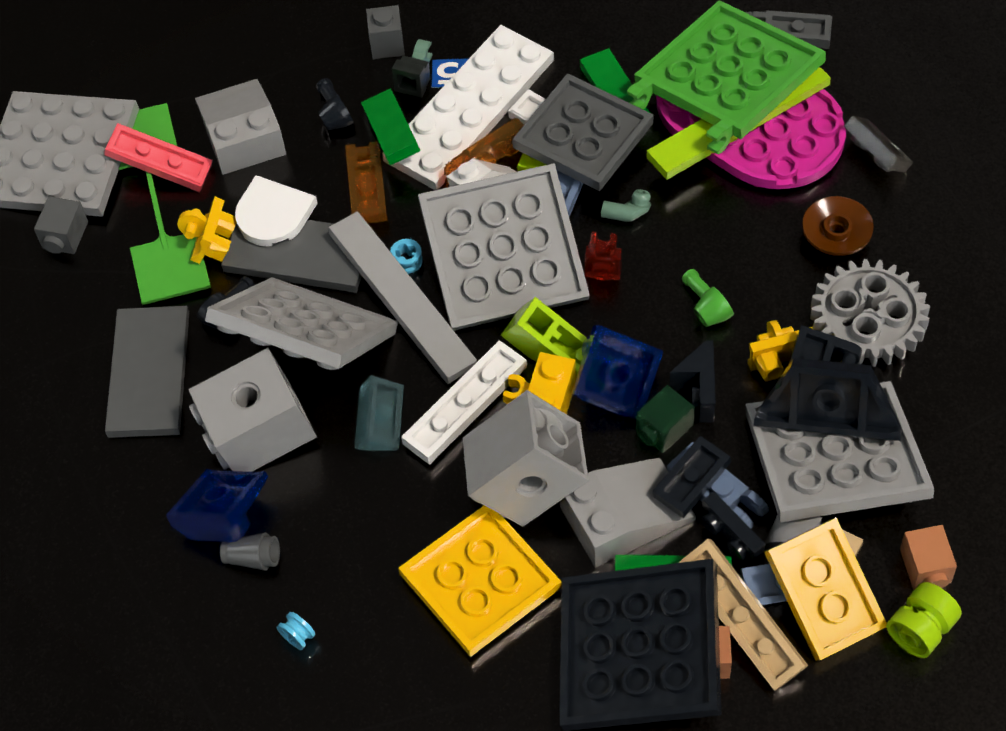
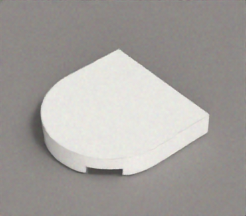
(272, 212)

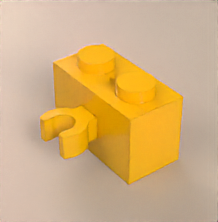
(551, 381)

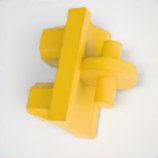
(195, 224)
(772, 350)

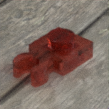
(603, 259)

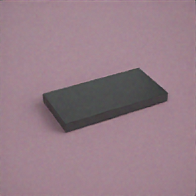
(306, 259)
(147, 372)

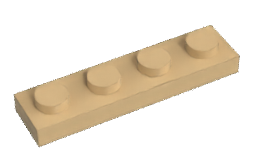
(750, 621)

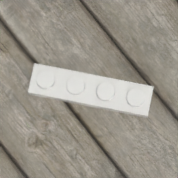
(463, 402)

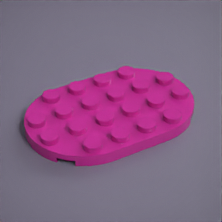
(783, 151)

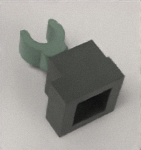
(413, 72)

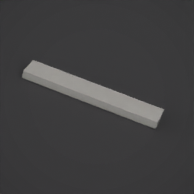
(402, 297)

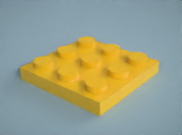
(480, 579)

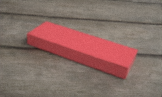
(158, 157)

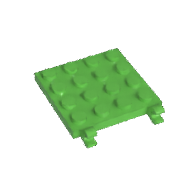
(727, 71)

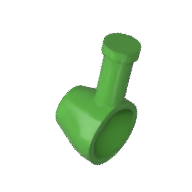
(712, 306)

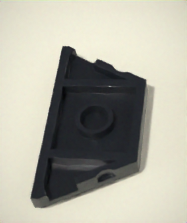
(829, 400)

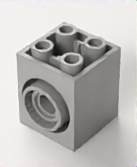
(250, 414)
(524, 459)

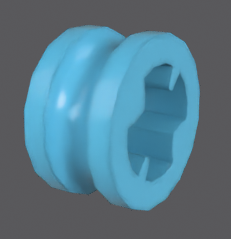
(413, 249)
(296, 630)

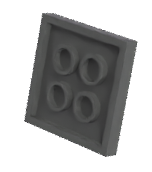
(583, 131)

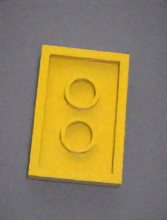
(826, 589)

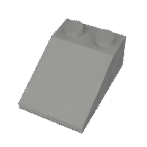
(241, 126)
(619, 510)

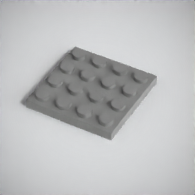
(58, 149)
(503, 246)
(301, 322)
(839, 473)

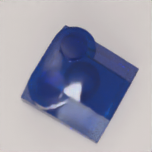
(616, 372)
(217, 505)

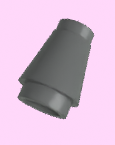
(252, 551)

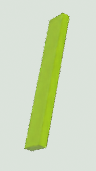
(691, 143)

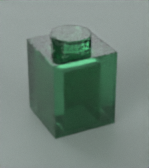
(664, 419)

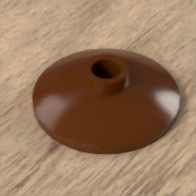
(840, 215)

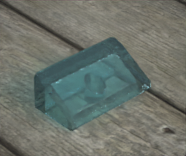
(379, 415)

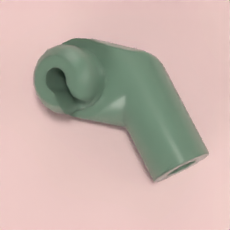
(629, 211)

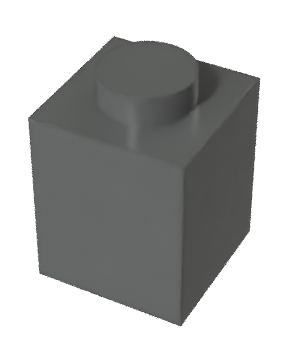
(385, 32)
(61, 225)

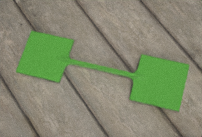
(164, 265)

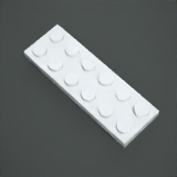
(473, 102)

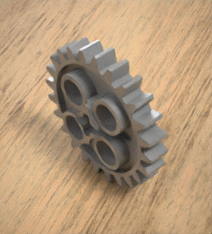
(871, 311)

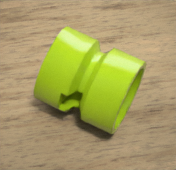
(924, 619)

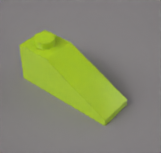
(540, 329)

